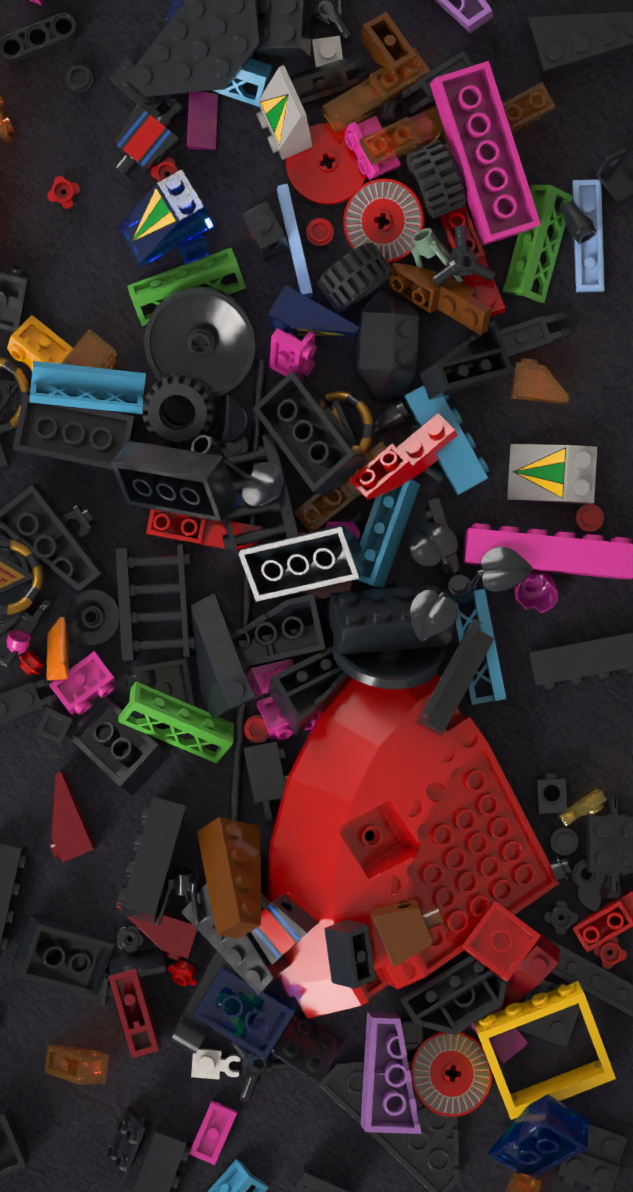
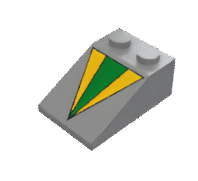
(284, 116)
(552, 473)

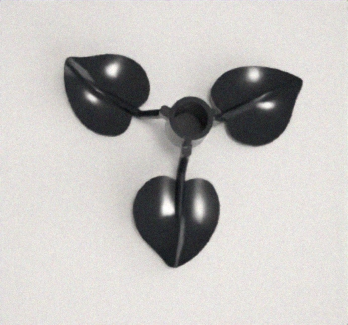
(229, 425)
(437, 613)

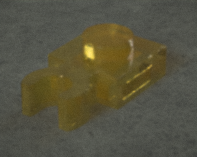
(589, 804)

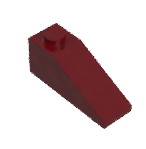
(69, 827)
(172, 935)
(532, 970)
(135, 1013)

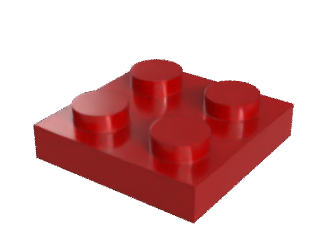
(500, 941)

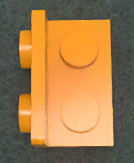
(37, 343)

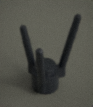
(184, 884)

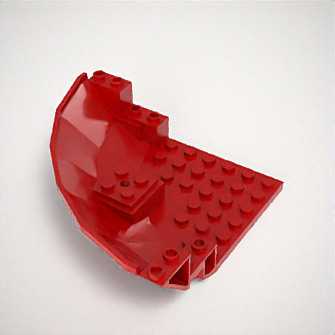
(439, 828)

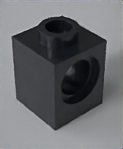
(557, 805)

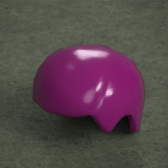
(537, 591)

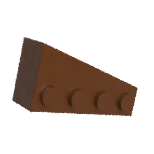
(232, 875)

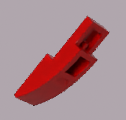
(486, 290)
(401, 464)
(194, 529)
(606, 921)

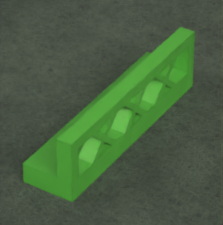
(525, 261)
(186, 276)
(181, 718)

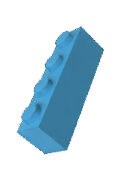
(457, 457)
(385, 532)

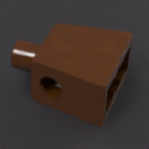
(405, 928)

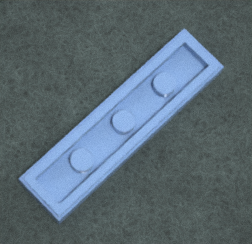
(294, 240)
(589, 255)

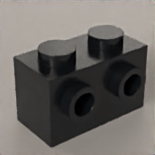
(350, 954)

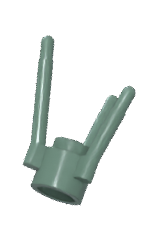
(428, 246)

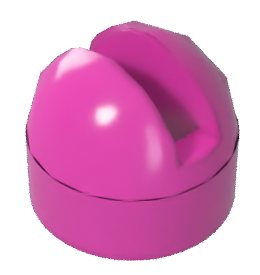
(18, 641)

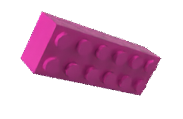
(485, 153)
(554, 553)

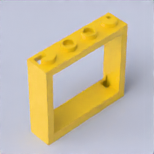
(530, 1010)

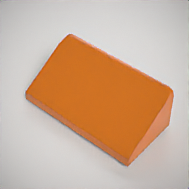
(58, 651)

